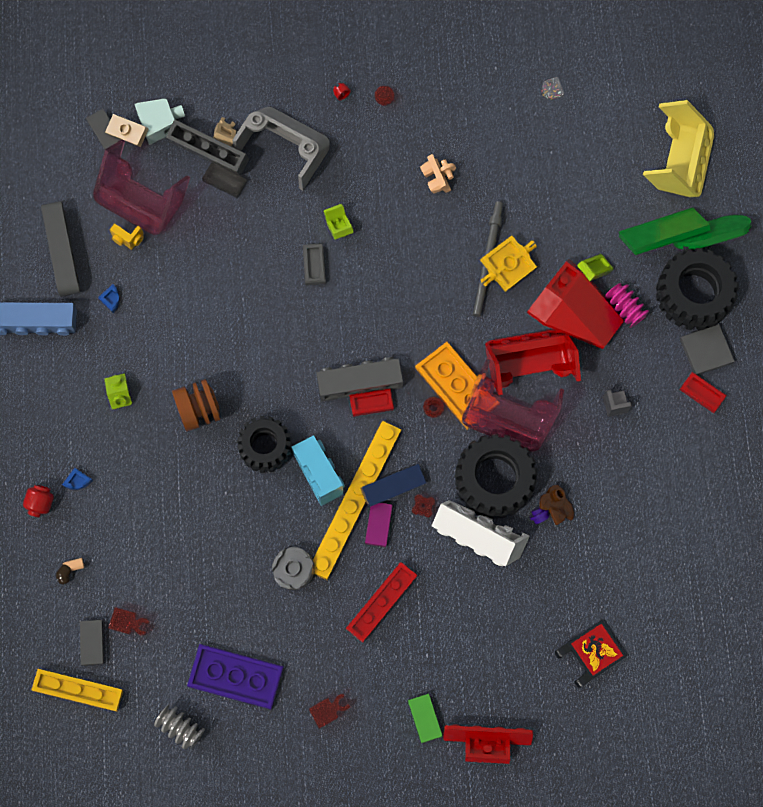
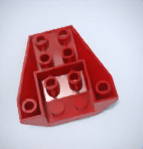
(576, 307)

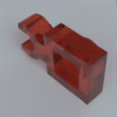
(124, 622)
(326, 712)

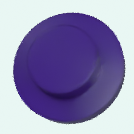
(539, 515)

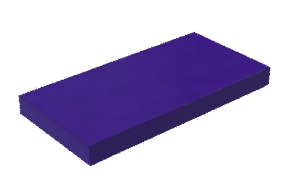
(235, 676)

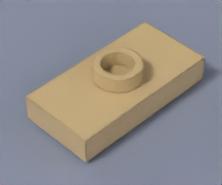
(126, 130)

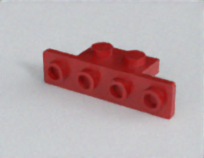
(487, 744)

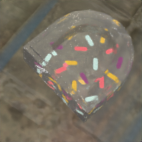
(552, 89)

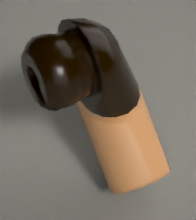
(66, 568)

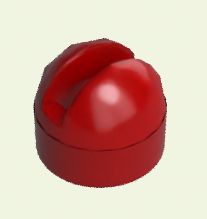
(341, 91)

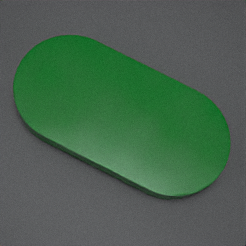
(721, 230)

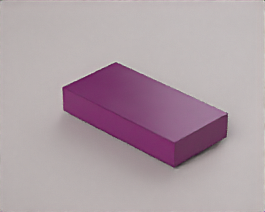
(378, 524)

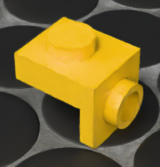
(121, 236)

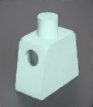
(157, 118)

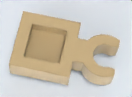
(224, 132)

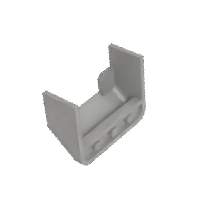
(312, 144)

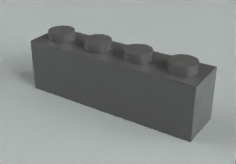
(207, 147)
(359, 378)

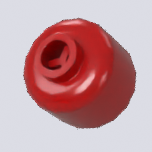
(38, 500)

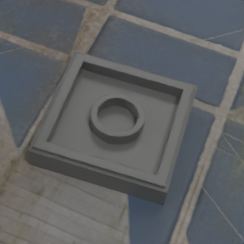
(707, 350)

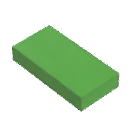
(425, 718)

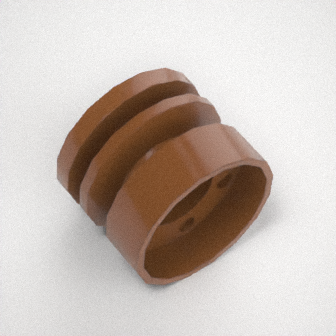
(196, 405)

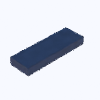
(393, 485)

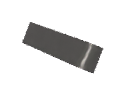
(60, 249)

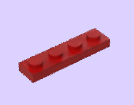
(381, 602)

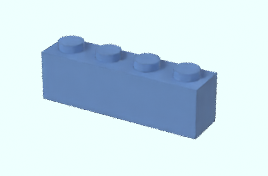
(37, 318)

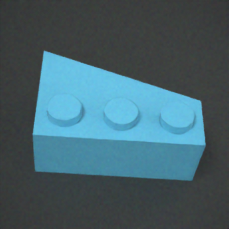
(318, 470)

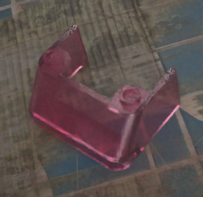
(132, 200)
(500, 416)

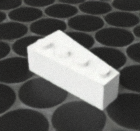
(479, 533)

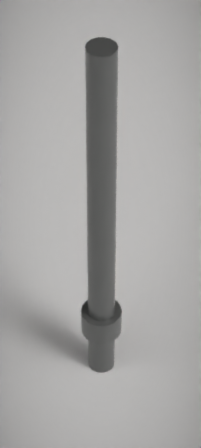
(495, 223)

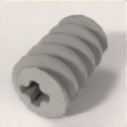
(178, 727)

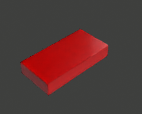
(703, 392)
(371, 402)

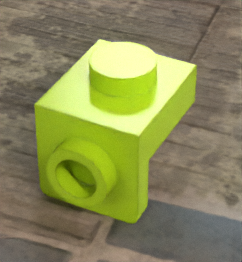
(338, 221)
(118, 391)

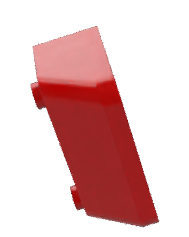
(531, 355)

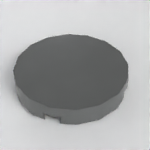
(293, 568)

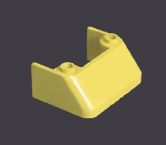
(688, 152)

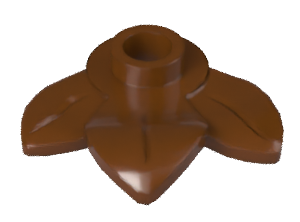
(557, 504)

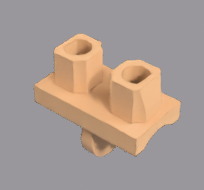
(433, 167)

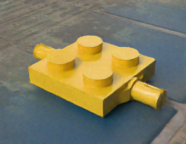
(508, 263)

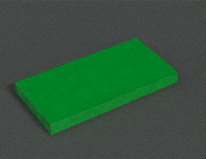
(664, 231)

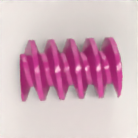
(626, 304)

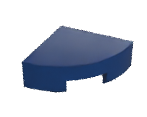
(110, 298)
(77, 480)

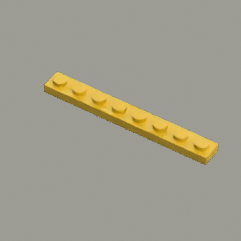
(354, 500)

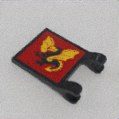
(594, 650)

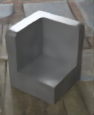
(616, 403)

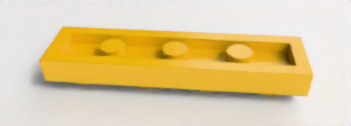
(77, 690)

